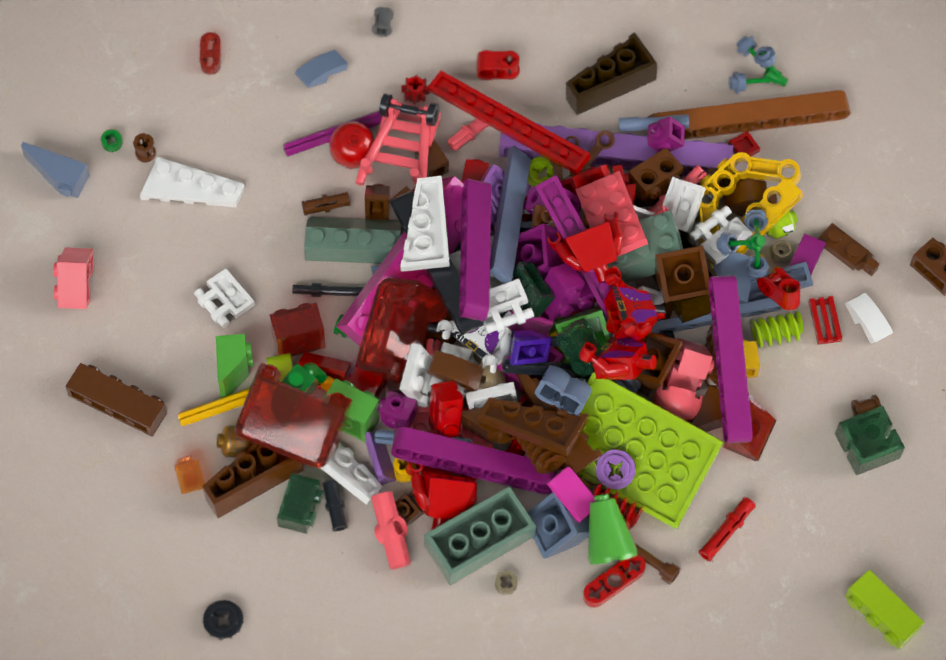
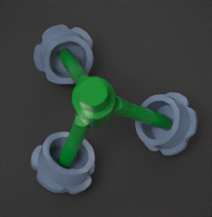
(764, 57)
(728, 243)

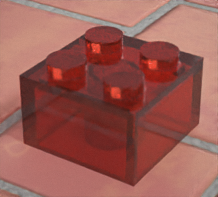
(297, 330)

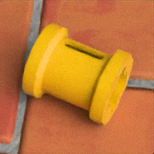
(401, 475)

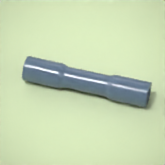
(639, 123)

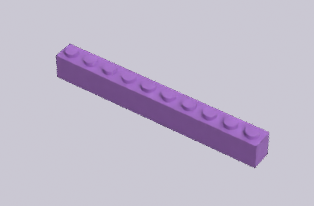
(630, 149)

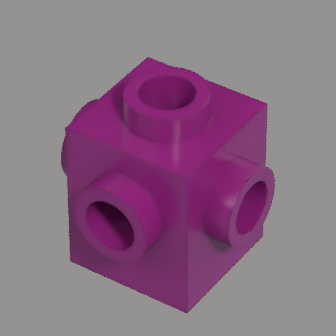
(666, 134)
(397, 410)

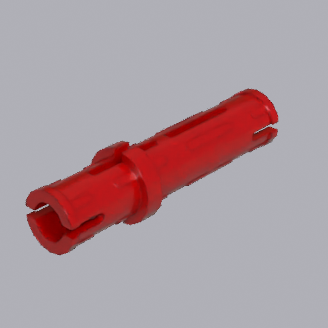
(733, 521)

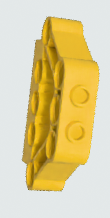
(757, 169)

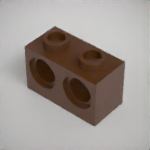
(651, 171)
(932, 269)

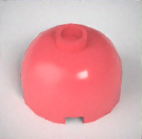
(678, 402)

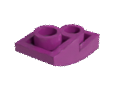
(808, 251)

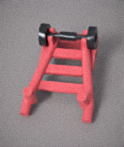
(390, 111)

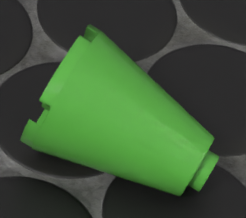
(608, 532)

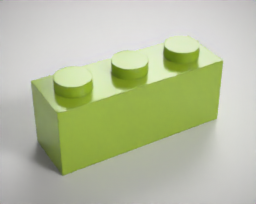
(883, 610)

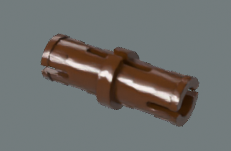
(310, 207)

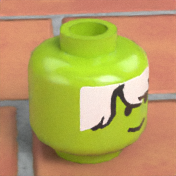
(784, 226)

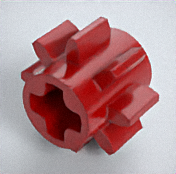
(415, 89)

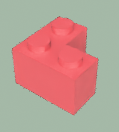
(73, 276)
(690, 367)

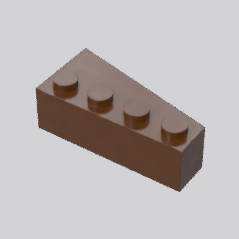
(247, 478)

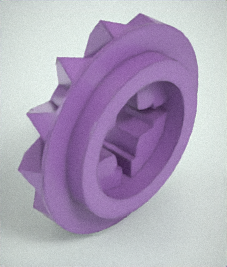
(604, 470)

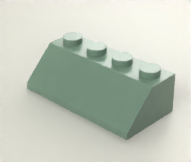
(350, 239)

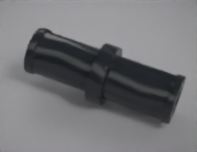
(334, 505)

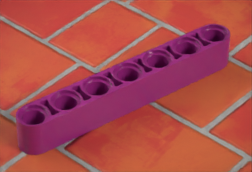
(475, 250)
(730, 359)
(469, 460)

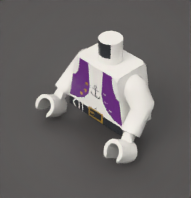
(490, 347)

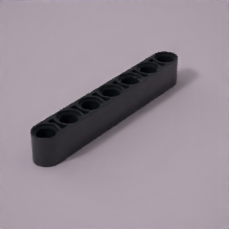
(444, 278)

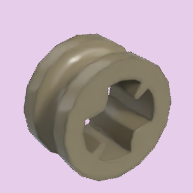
(506, 574)

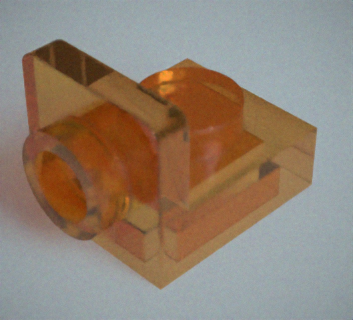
(189, 474)

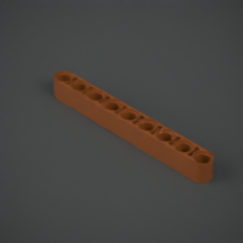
(763, 114)

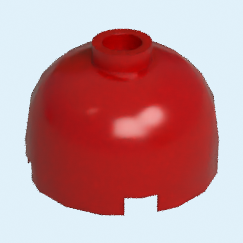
(350, 144)

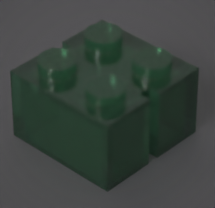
(866, 440)

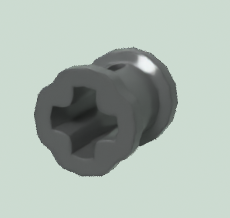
(382, 22)

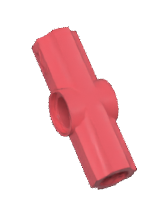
(391, 530)

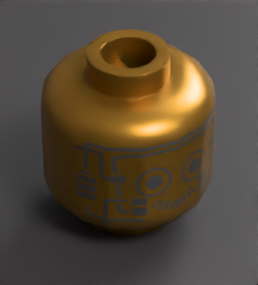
(231, 443)

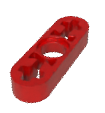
(595, 585)

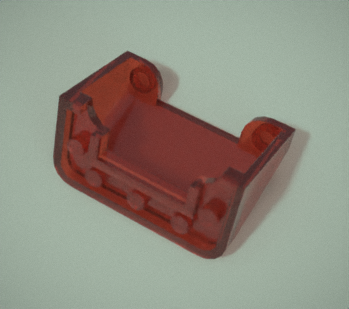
(395, 322)
(292, 419)

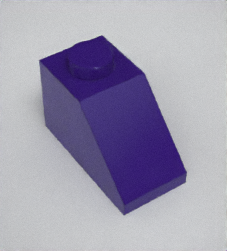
(529, 347)

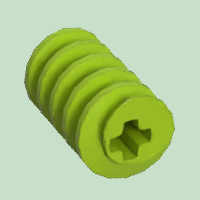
(777, 328)

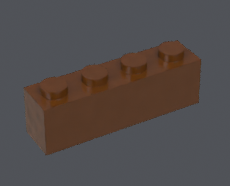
(116, 399)

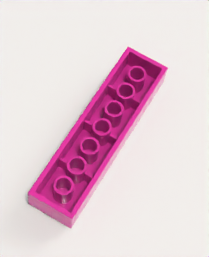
(356, 317)

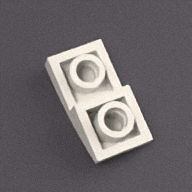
(870, 317)

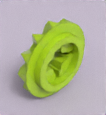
(539, 165)

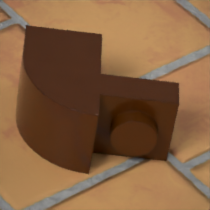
(745, 194)

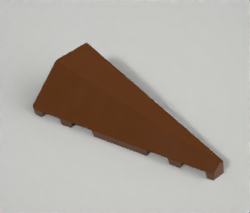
(581, 453)

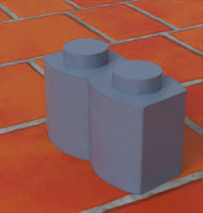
(563, 391)

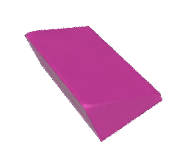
(572, 493)

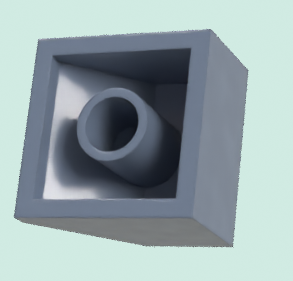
(556, 527)

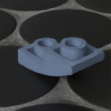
(317, 70)

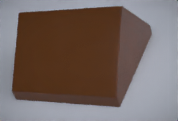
(682, 274)
(666, 351)

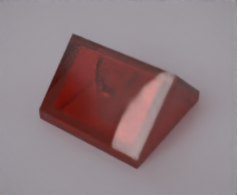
(762, 427)

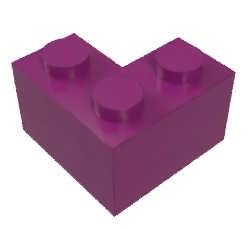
(569, 291)

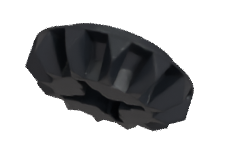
(223, 608)

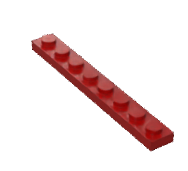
(509, 122)

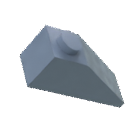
(63, 173)

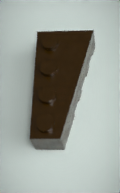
(612, 76)

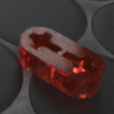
(205, 53)

